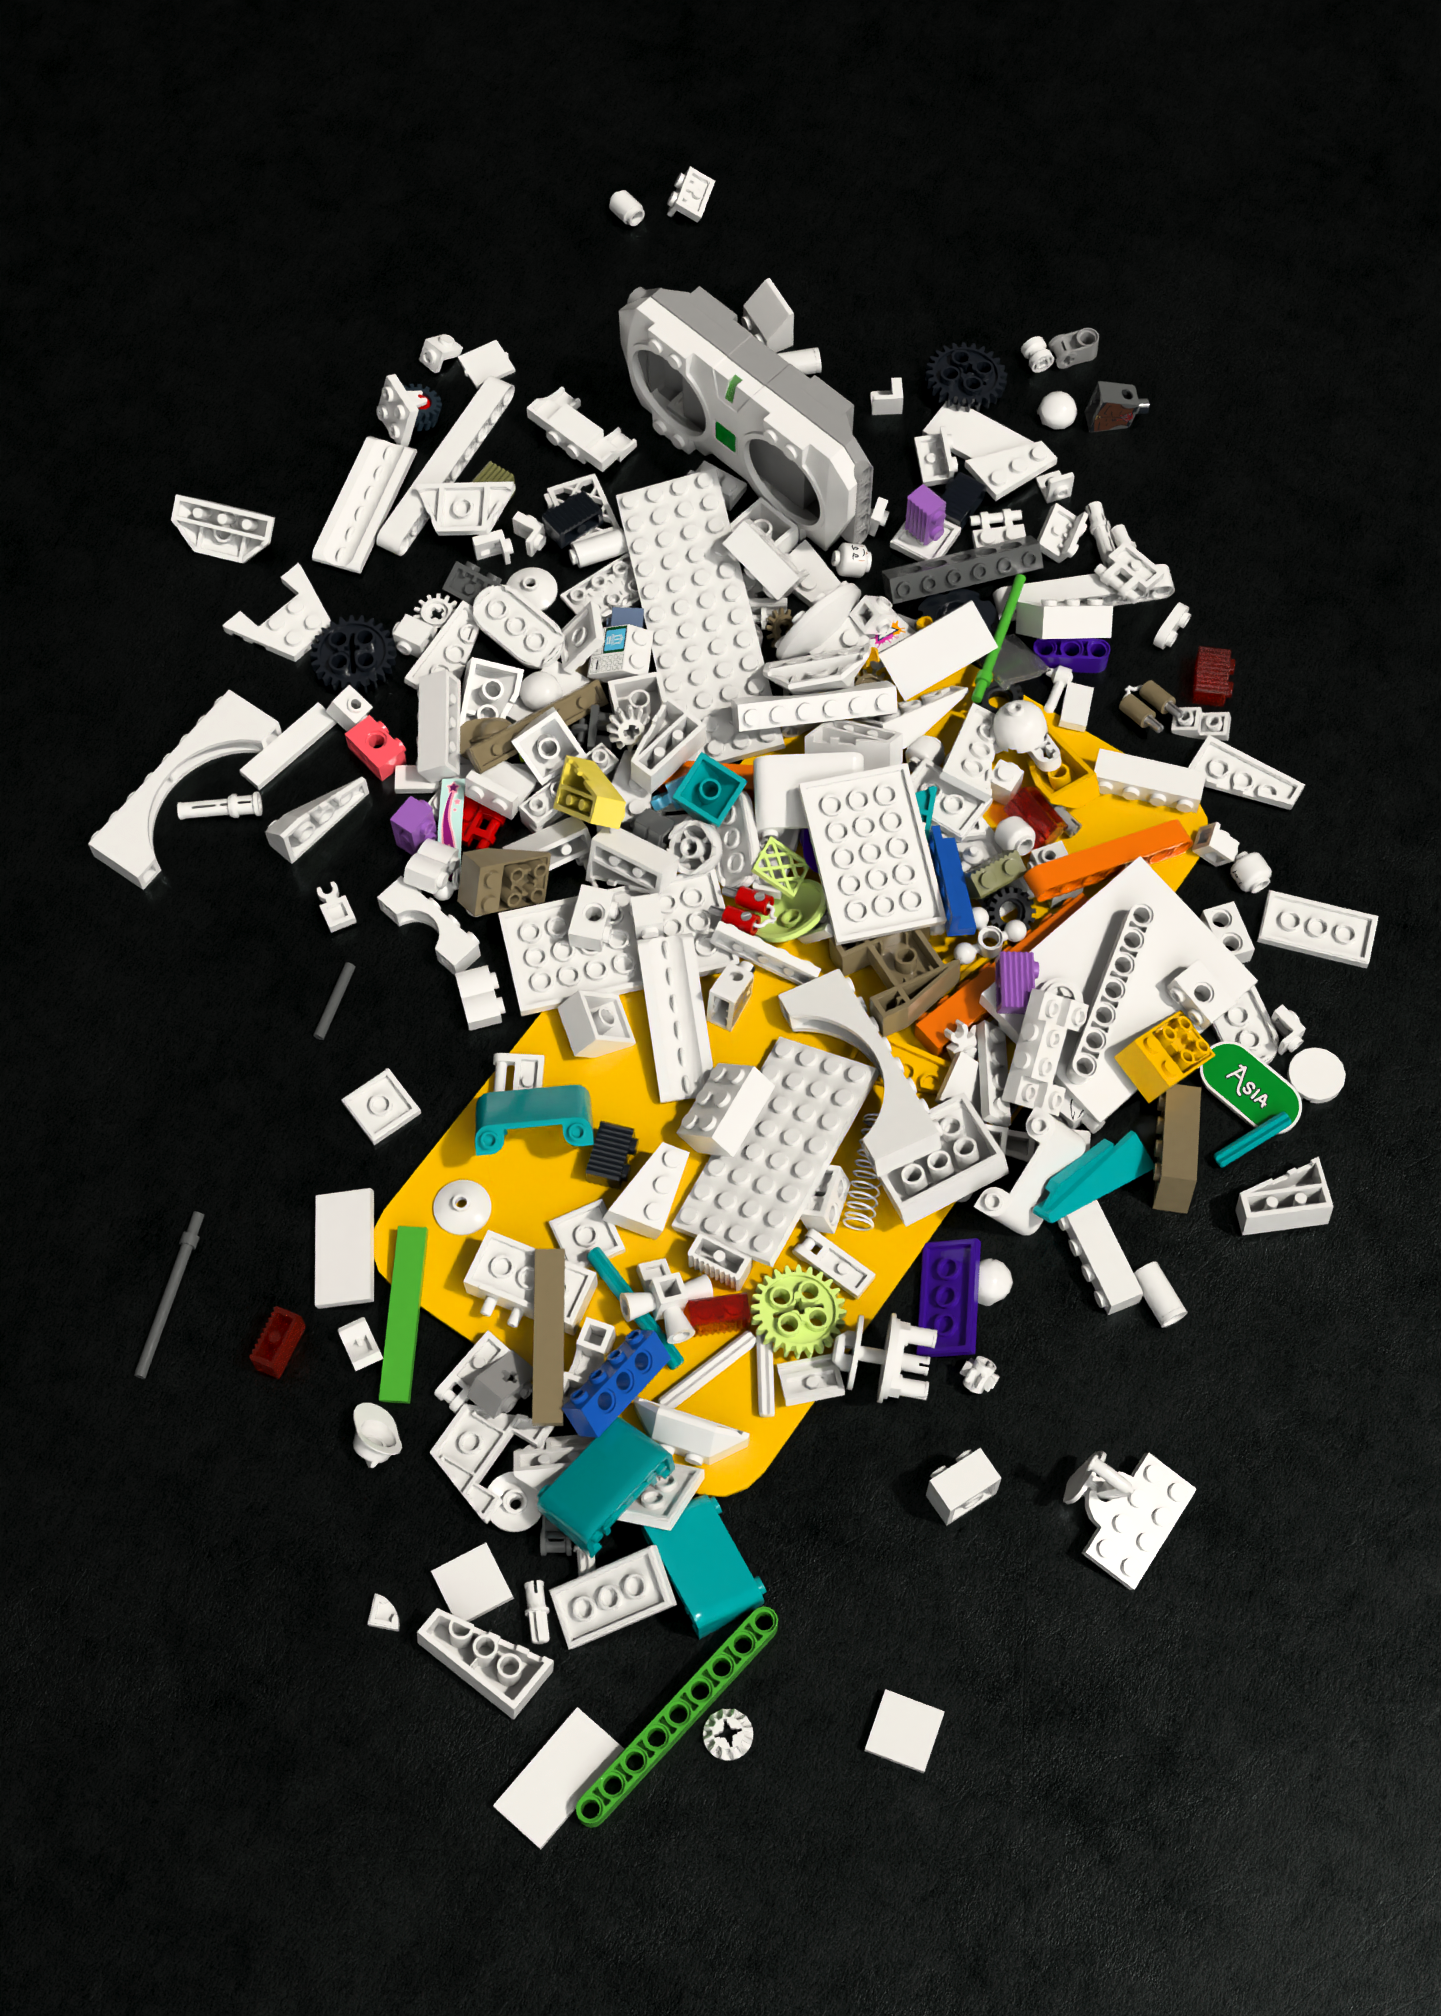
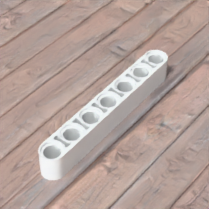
(1082, 588)
(1104, 1004)

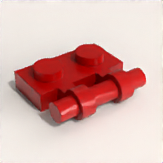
(472, 818)

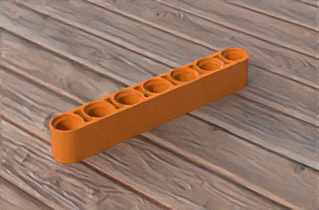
(1106, 860)

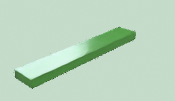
(403, 1315)

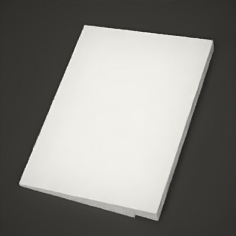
(1080, 953)

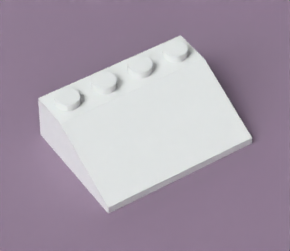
(963, 1164)

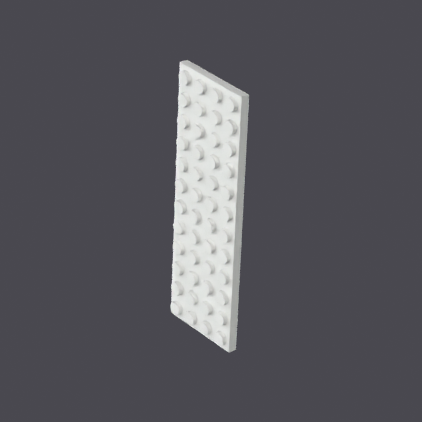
(697, 608)

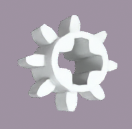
(979, 1374)

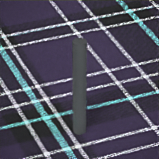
(334, 1001)

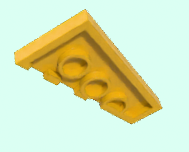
(923, 1068)

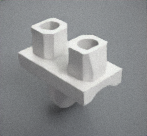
(763, 608)

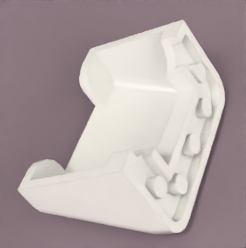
(777, 782)
(1056, 1150)

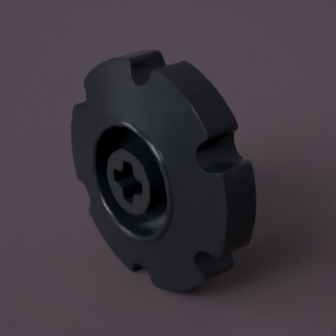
(940, 605)

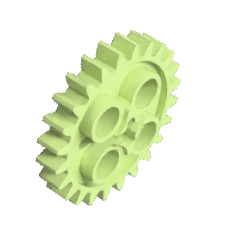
(790, 1288)

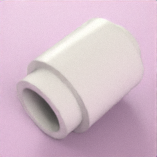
(626, 208)

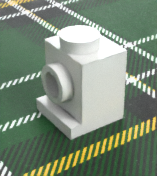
(1215, 845)

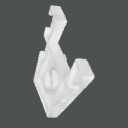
(291, 627)
(472, 1447)

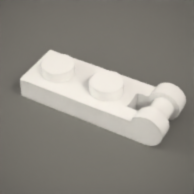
(834, 1264)
(479, 1358)

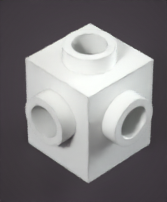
(873, 615)

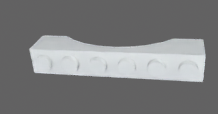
(842, 704)

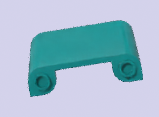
(533, 1108)
(603, 1484)
(706, 1567)

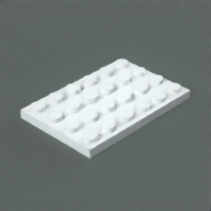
(872, 854)

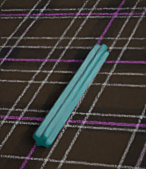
(617, 1286)

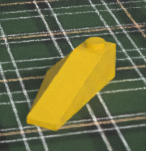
(1071, 783)

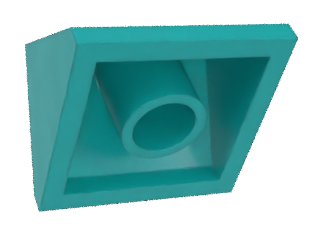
(709, 790)

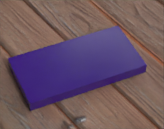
(950, 1296)

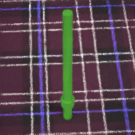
(985, 676)

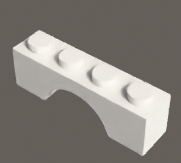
(406, 905)

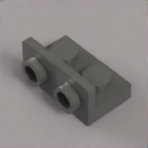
(467, 582)

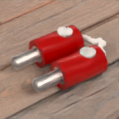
(750, 900)

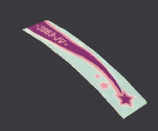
(451, 814)

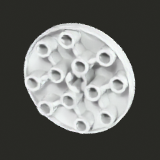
(824, 625)

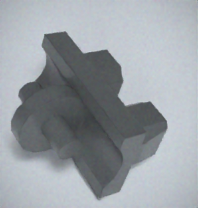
(590, 732)

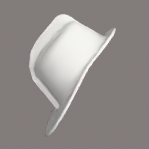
(375, 1434)

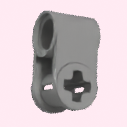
(1076, 347)

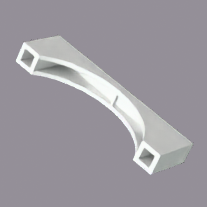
(225, 730)
(903, 1125)

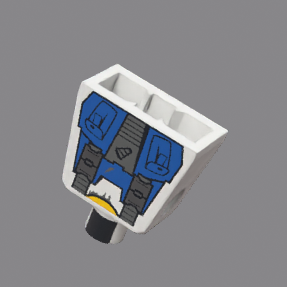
(734, 987)

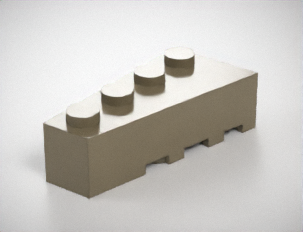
(1177, 1148)

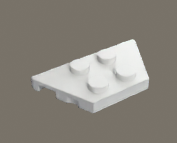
(465, 506)

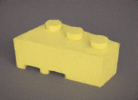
(588, 794)

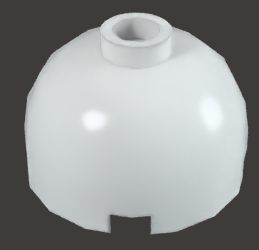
(1019, 726)
(696, 845)

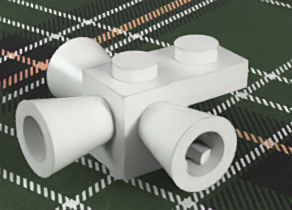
(665, 1297)

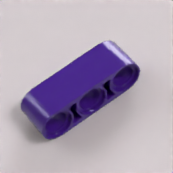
(1081, 648)

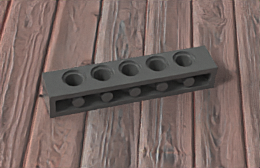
(962, 569)

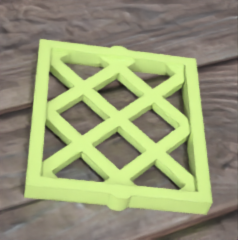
(771, 879)

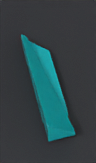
(1094, 1175)

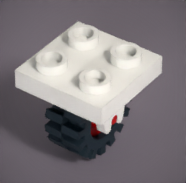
(407, 407)

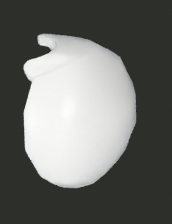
(1057, 410)
(540, 690)
(994, 1281)

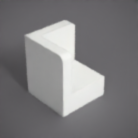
(888, 401)

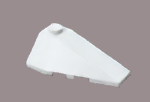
(488, 691)
(918, 716)
(308, 823)

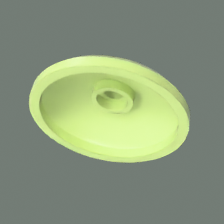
(794, 915)

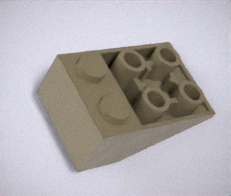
(502, 879)

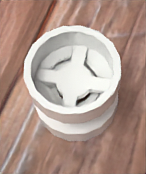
(1037, 354)

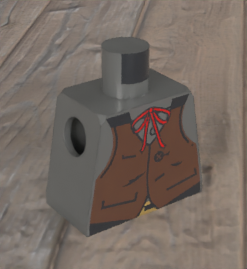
(1113, 406)

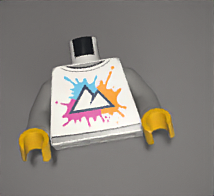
(900, 629)

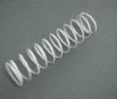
(871, 1186)

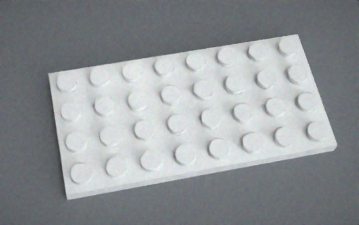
(551, 971)
(767, 1184)

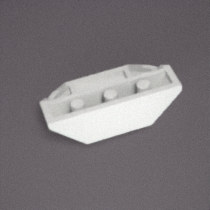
(221, 528)
(818, 671)
(688, 1434)
(545, 1465)

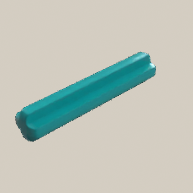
(1252, 1139)

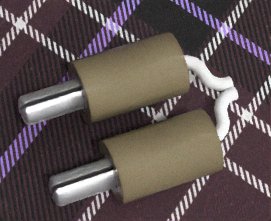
(1142, 713)

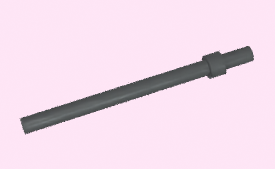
(188, 1242)

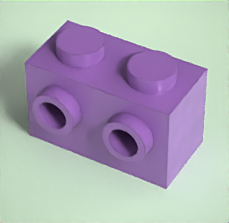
(413, 825)

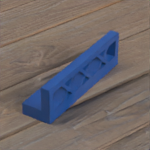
(951, 884)

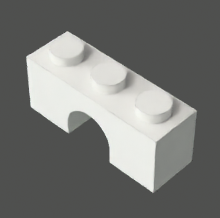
(591, 1352)

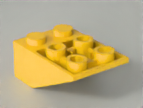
(1164, 1056)

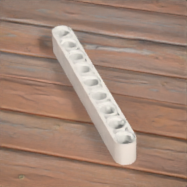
(446, 462)

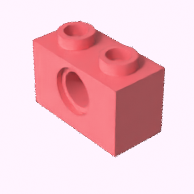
(379, 760)

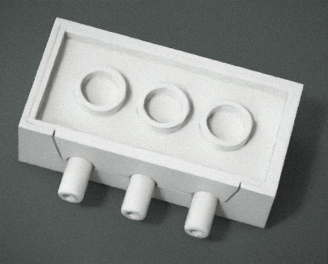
(505, 1277)

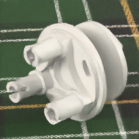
(892, 1358)

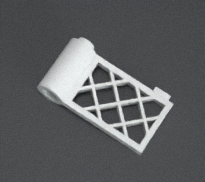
(598, 543)

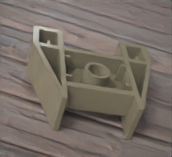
(908, 970)

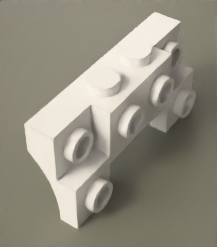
(577, 433)
(1040, 1049)

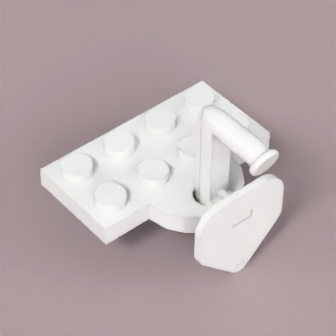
(1135, 1515)

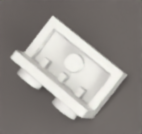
(935, 458)
(1061, 533)

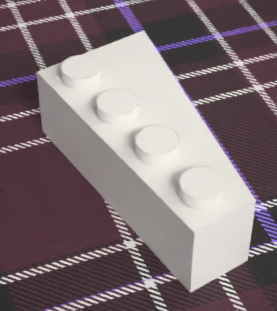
(492, 1666)

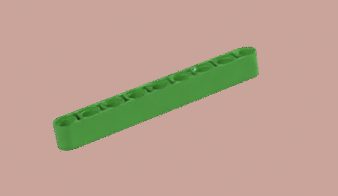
(674, 1731)

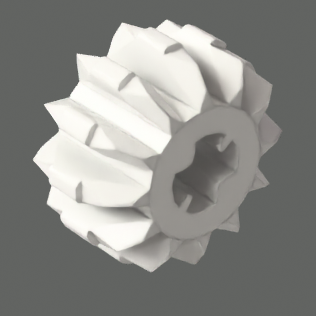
(621, 723)

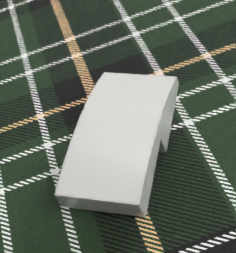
(1200, 725)

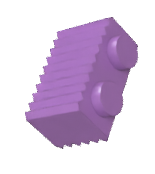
(925, 515)
(1014, 981)

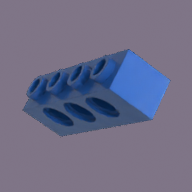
(616, 1383)

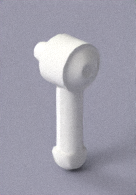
(1060, 677)
(971, 857)

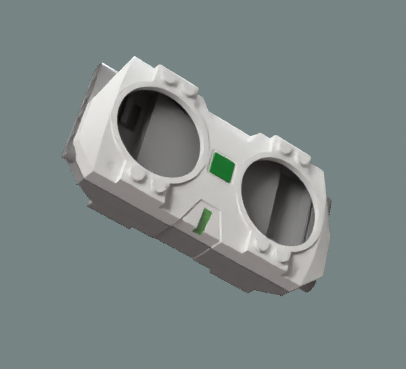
(748, 410)

